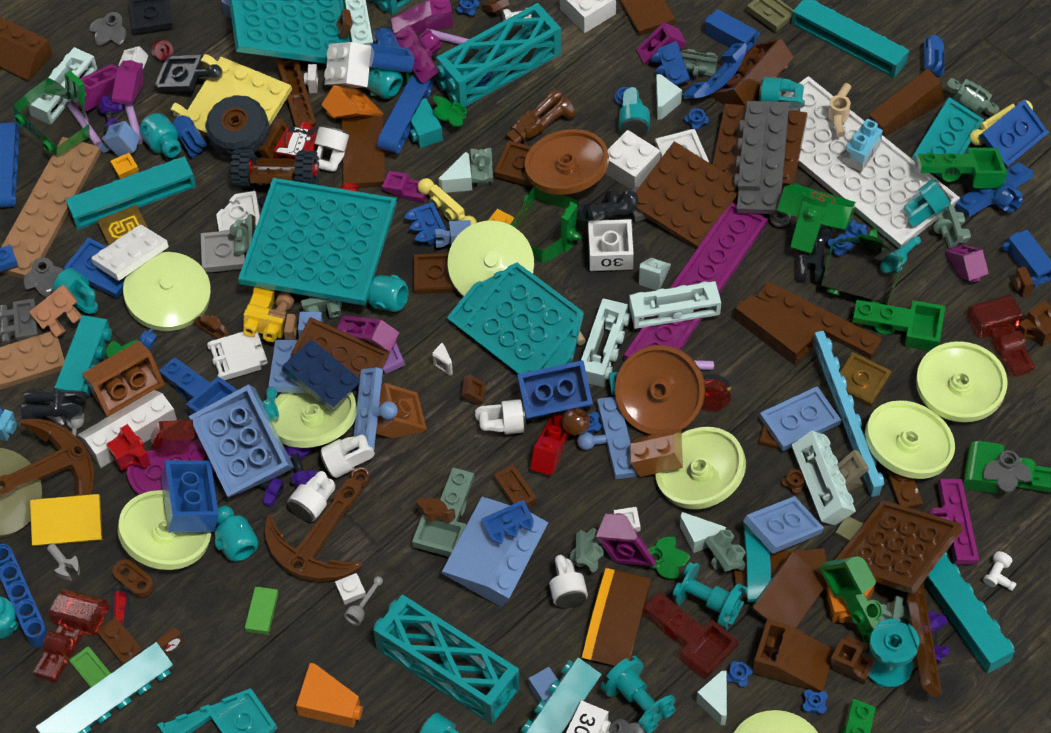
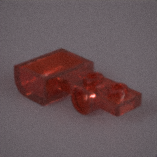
(998, 319)
(173, 436)
(74, 615)
(704, 647)

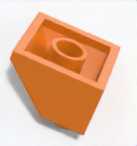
(349, 103)

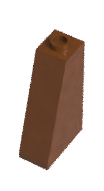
(909, 103)
(778, 328)

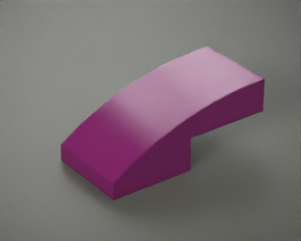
(402, 186)

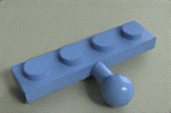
(368, 405)
(614, 436)

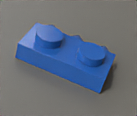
(672, 64)
(426, 222)
(508, 521)

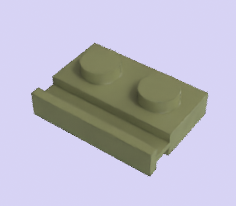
(771, 12)

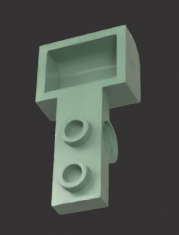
(440, 536)

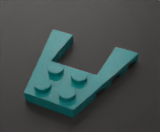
(233, 715)

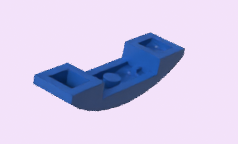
(733, 58)

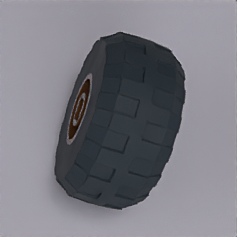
(237, 124)

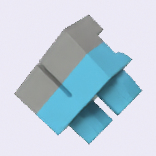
(863, 145)

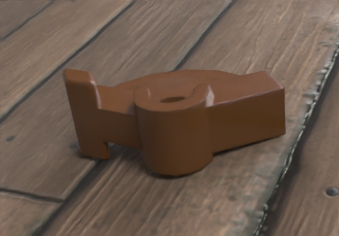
(435, 509)

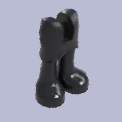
(613, 204)
(816, 260)
(63, 403)

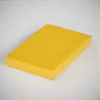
(66, 520)

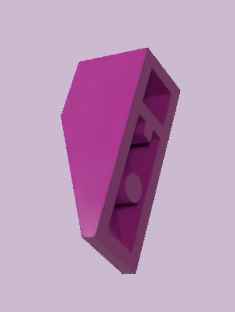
(429, 14)
(98, 85)
(369, 330)

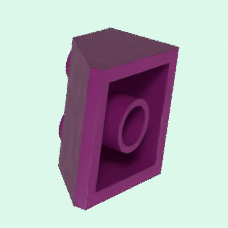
(623, 541)

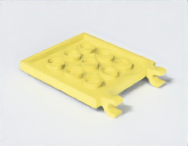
(234, 81)

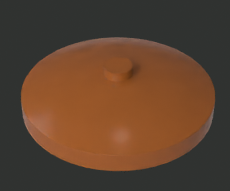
(567, 161)
(660, 389)

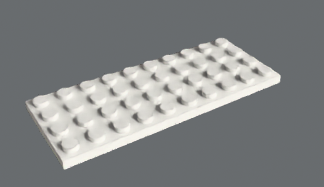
(880, 188)

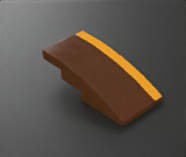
(616, 617)

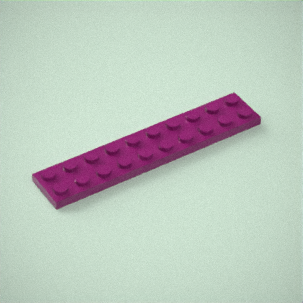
(712, 261)

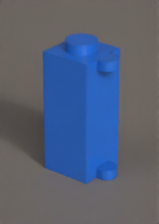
(729, 30)
(1029, 254)

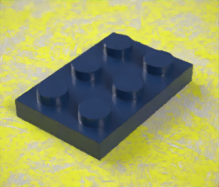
(321, 375)

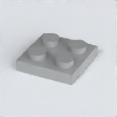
(219, 252)

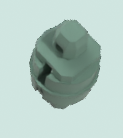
(972, 96)

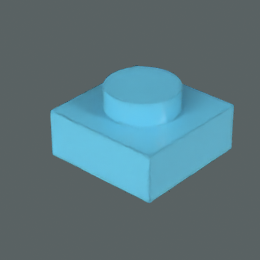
(7, 424)

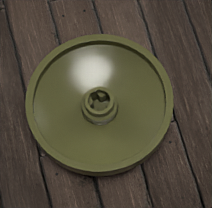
(15, 508)

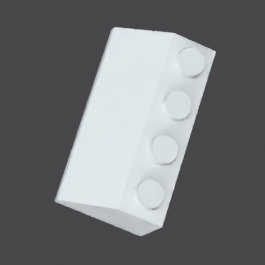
(140, 416)

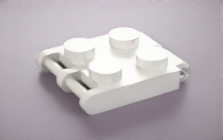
(238, 355)

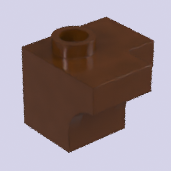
(1037, 324)
(852, 659)

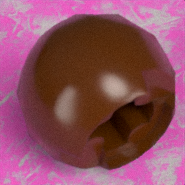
(575, 421)

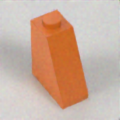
(327, 699)

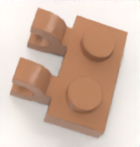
(53, 307)

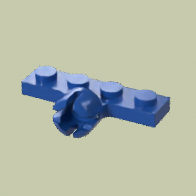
(1002, 197)

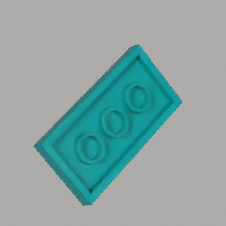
(949, 131)

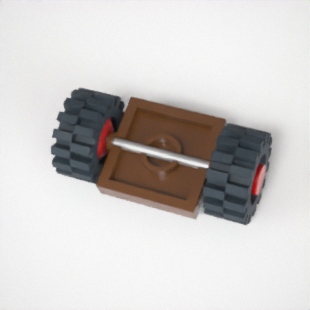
(248, 171)

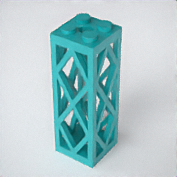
(543, 36)
(392, 639)

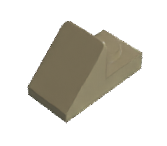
(852, 468)

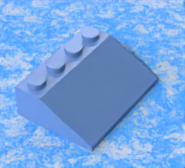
(241, 441)
(489, 566)

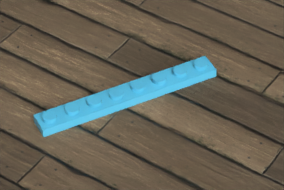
(845, 405)

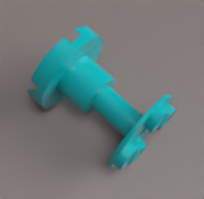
(717, 599)
(893, 648)
(625, 680)

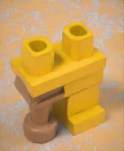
(262, 318)

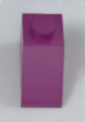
(662, 36)
(128, 82)
(968, 262)

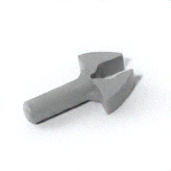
(63, 562)

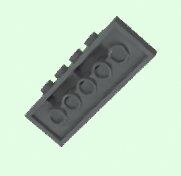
(762, 157)

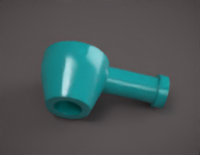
(270, 404)

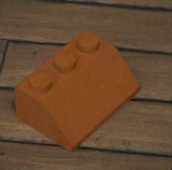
(123, 378)

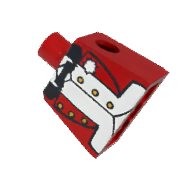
(295, 140)

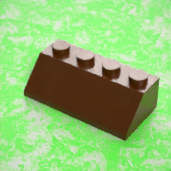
(22, 50)
(761, 61)

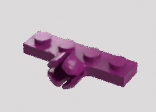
(422, 49)
(956, 509)

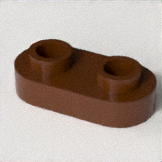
(134, 579)

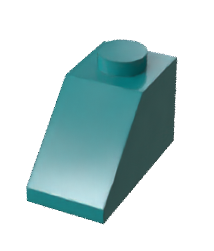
(425, 126)

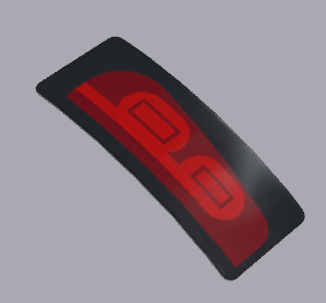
(121, 606)

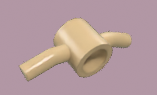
(839, 109)

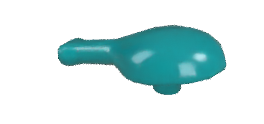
(892, 262)

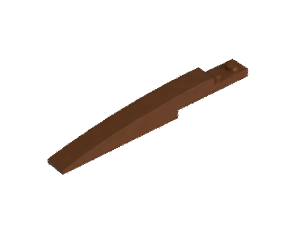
(298, 97)

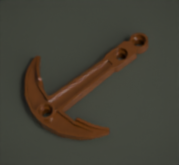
(63, 459)
(308, 549)

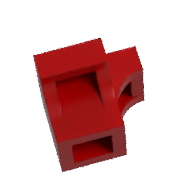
(128, 449)

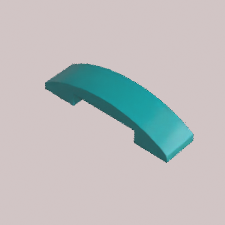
(757, 564)

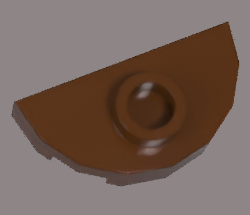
(211, 325)

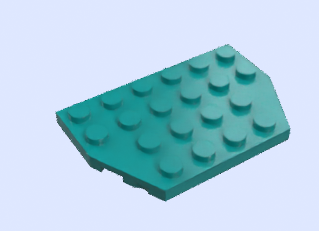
(520, 320)

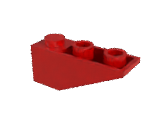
(549, 446)

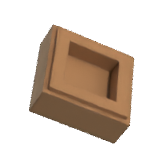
(290, 327)

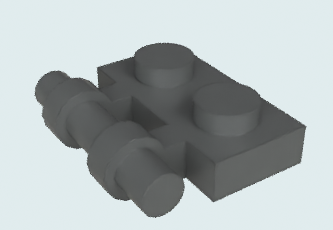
(24, 323)

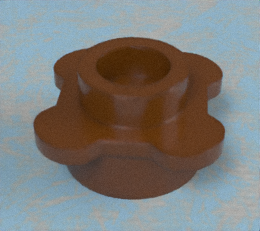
(794, 475)

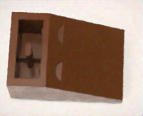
(792, 657)

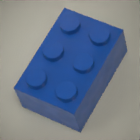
(555, 390)
(189, 496)

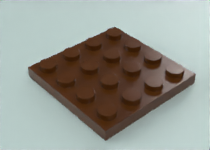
(729, 133)
(685, 194)
(901, 544)

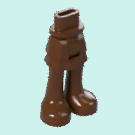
(530, 125)

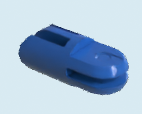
(934, 55)
(189, 135)

